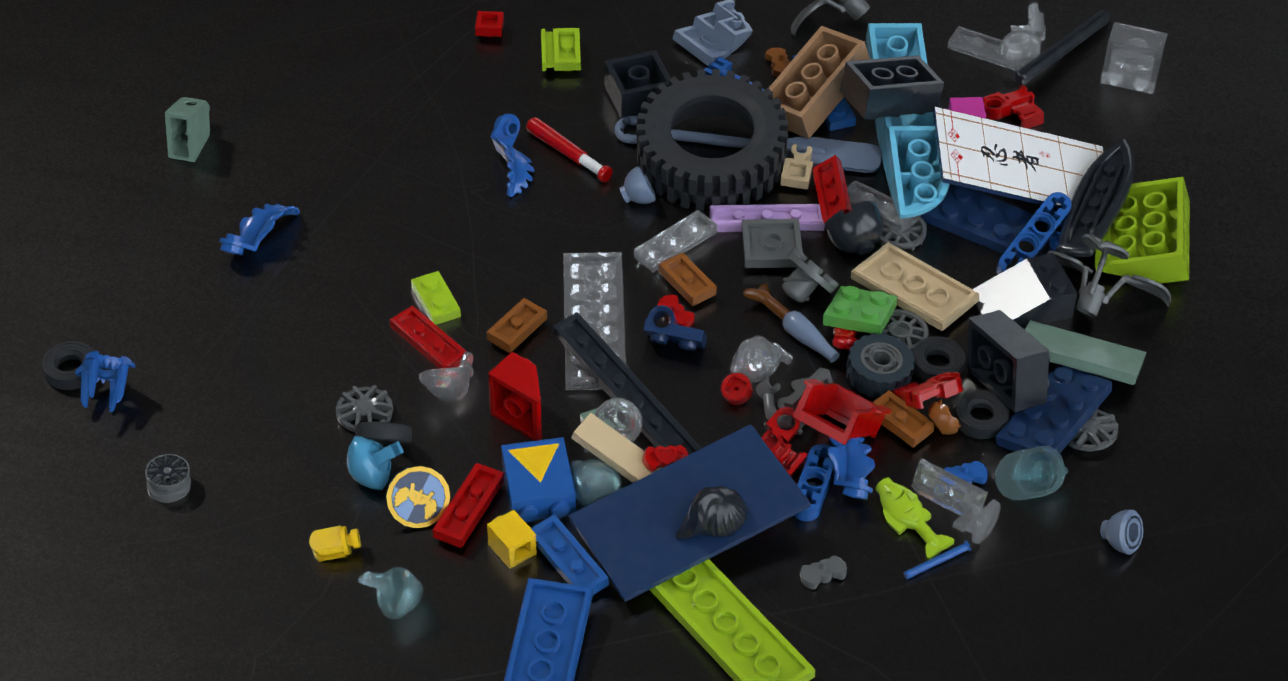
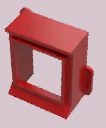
(845, 406)

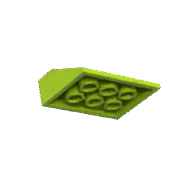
(1153, 231)

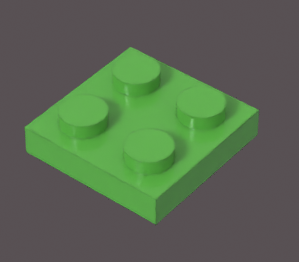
(860, 310)

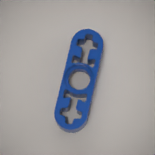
(811, 470)

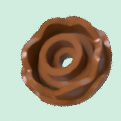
(943, 420)

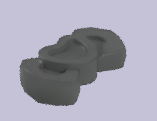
(823, 572)

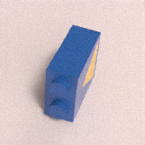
(538, 479)

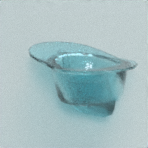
(1030, 473)

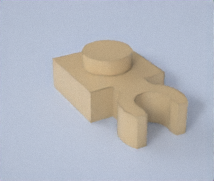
(797, 169)

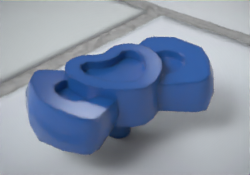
(971, 472)

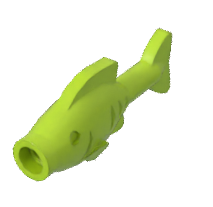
(905, 511)

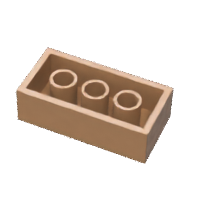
(814, 77)

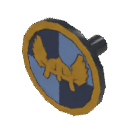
(418, 496)

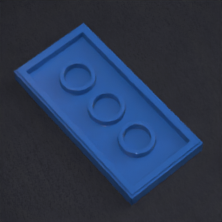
(549, 632)

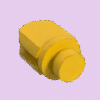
(333, 542)

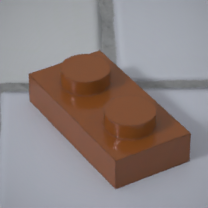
(687, 279)
(516, 325)
(905, 420)

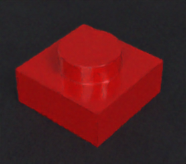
(489, 23)

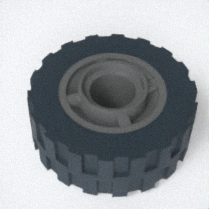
(879, 364)

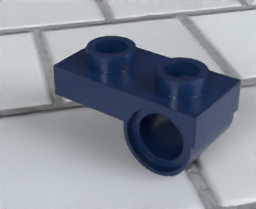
(686, 337)

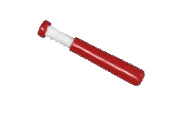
(563, 145)

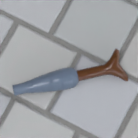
(793, 322)

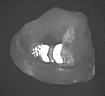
(758, 358)
(449, 383)
(621, 416)

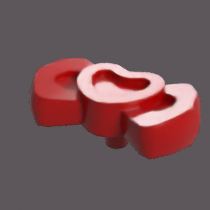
(683, 317)
(844, 338)
(662, 456)

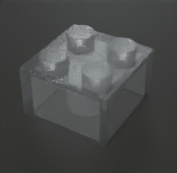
(1133, 57)

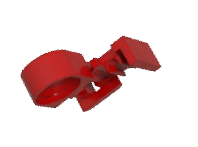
(1018, 102)
(942, 386)
(779, 445)

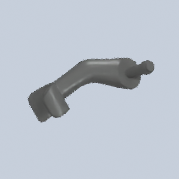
(767, 392)

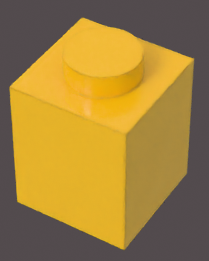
(511, 539)

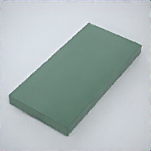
(1089, 353)

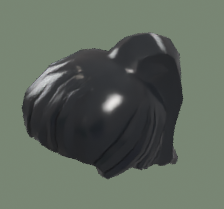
(714, 513)

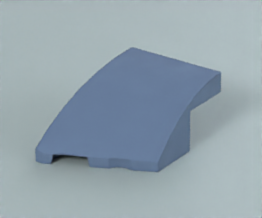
(714, 33)

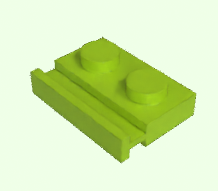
(561, 49)

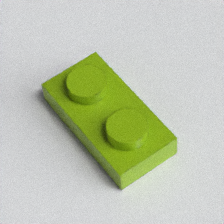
(435, 298)

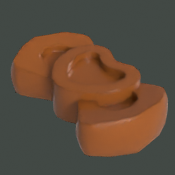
(779, 60)

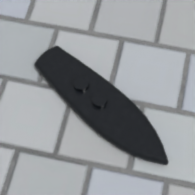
(1097, 199)

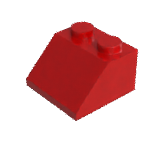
(516, 395)

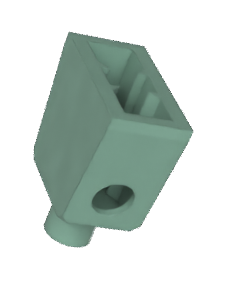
(186, 120)

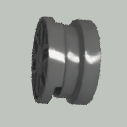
(160, 470)

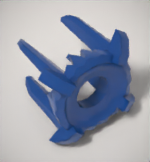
(91, 373)

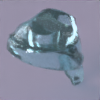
(594, 480)
(396, 591)

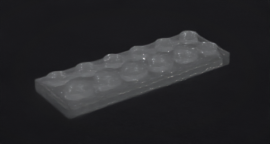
(596, 292)

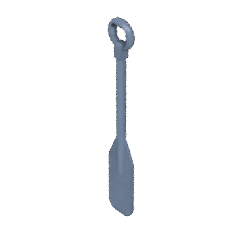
(853, 155)

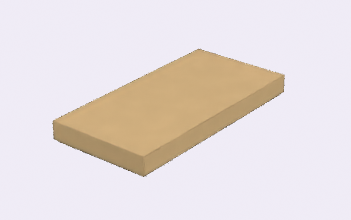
(916, 284)

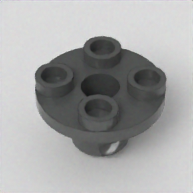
(805, 278)

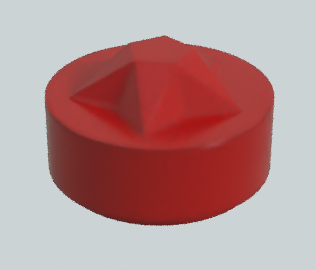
(736, 388)

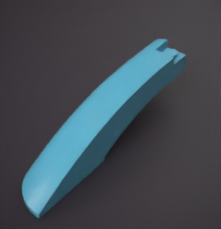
(907, 140)

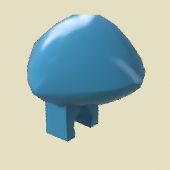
(371, 462)

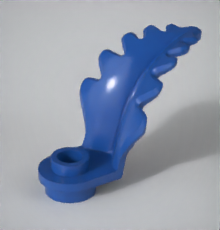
(503, 136)
(255, 228)
(852, 467)

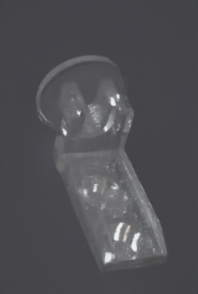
(1024, 41)
(959, 498)

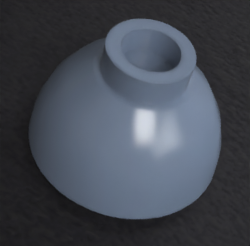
(637, 187)
(1123, 531)

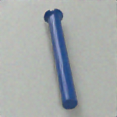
(937, 560)

